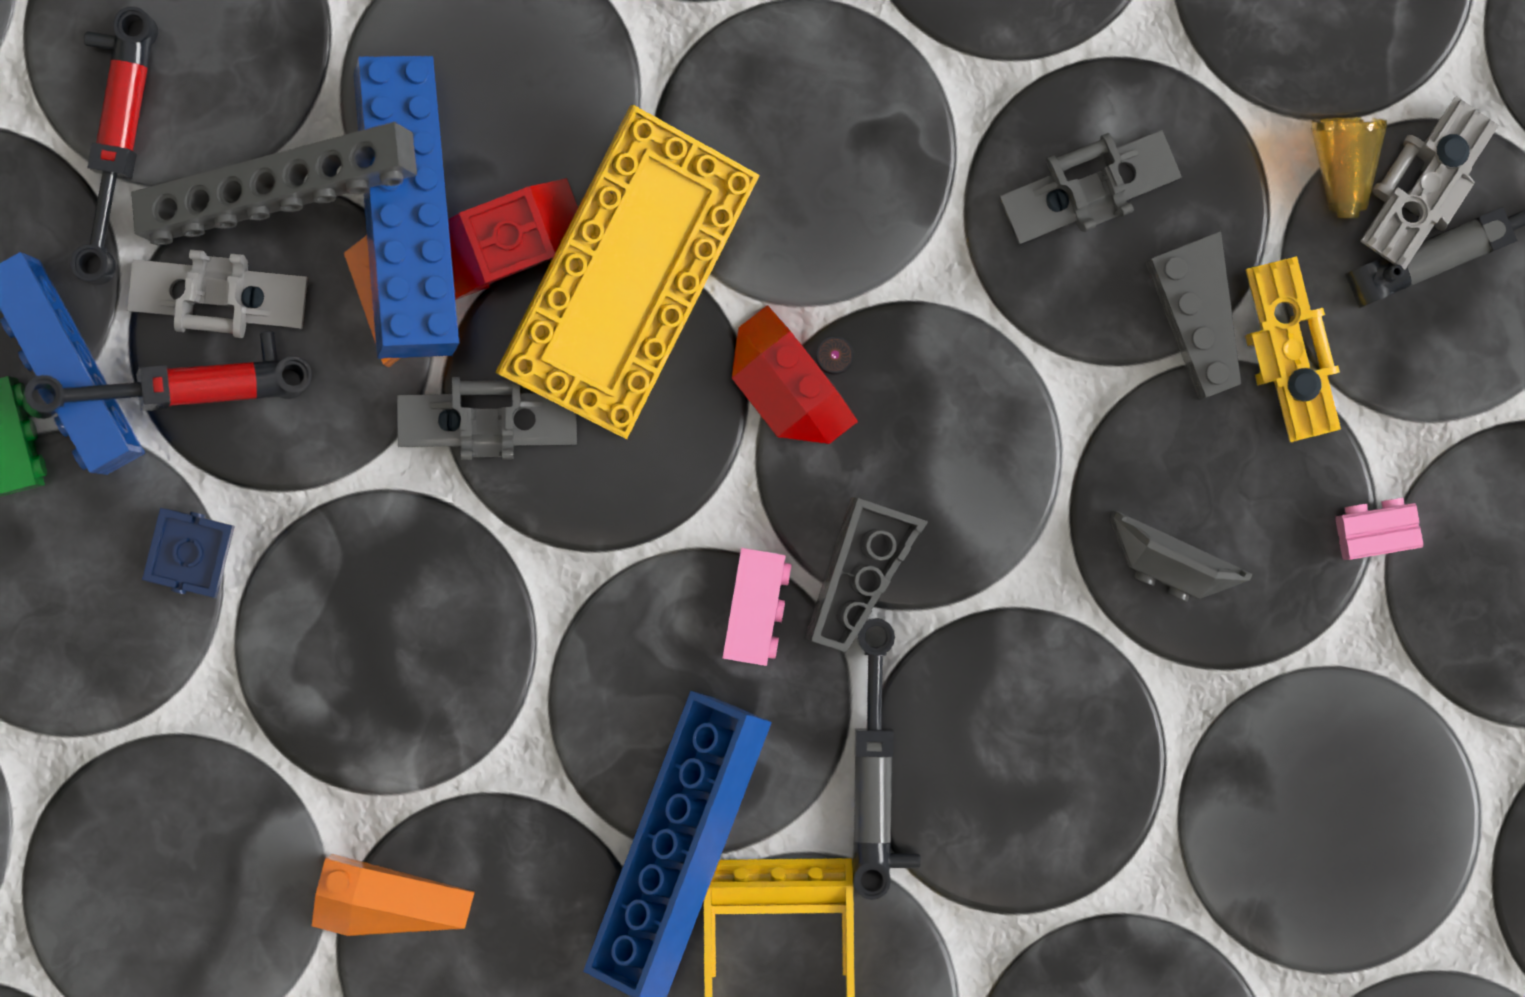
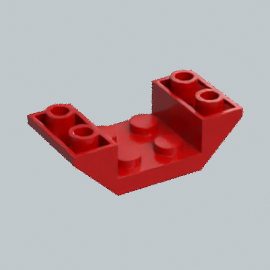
(509, 234)

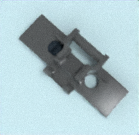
(1095, 198)
(442, 422)

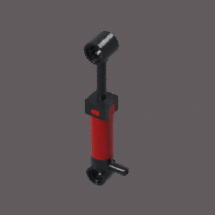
(113, 150)
(166, 387)

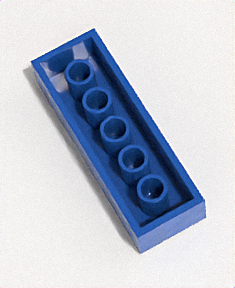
(56, 349)

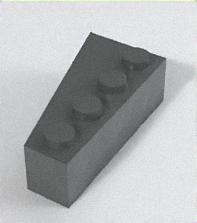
(860, 569)

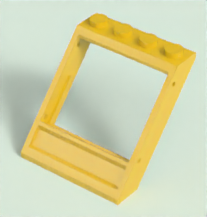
(780, 888)

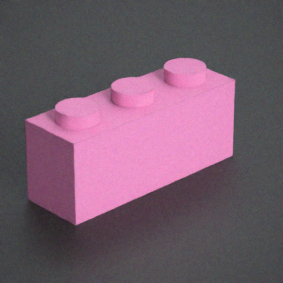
(756, 607)

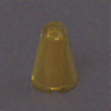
(1348, 160)

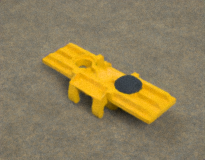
(1281, 353)

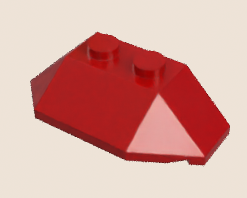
(787, 382)

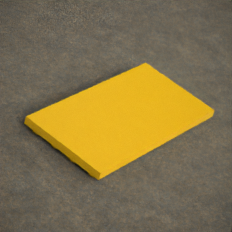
(627, 272)

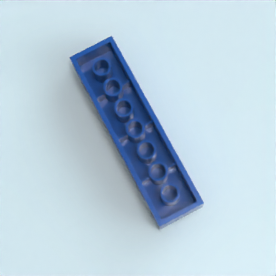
(409, 220)
(677, 847)

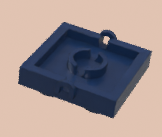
(188, 552)

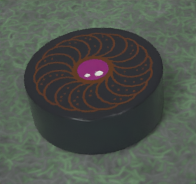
(834, 355)

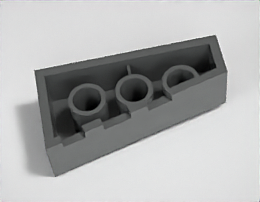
(1199, 311)

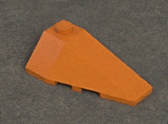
(379, 900)

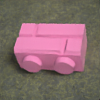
(1378, 530)

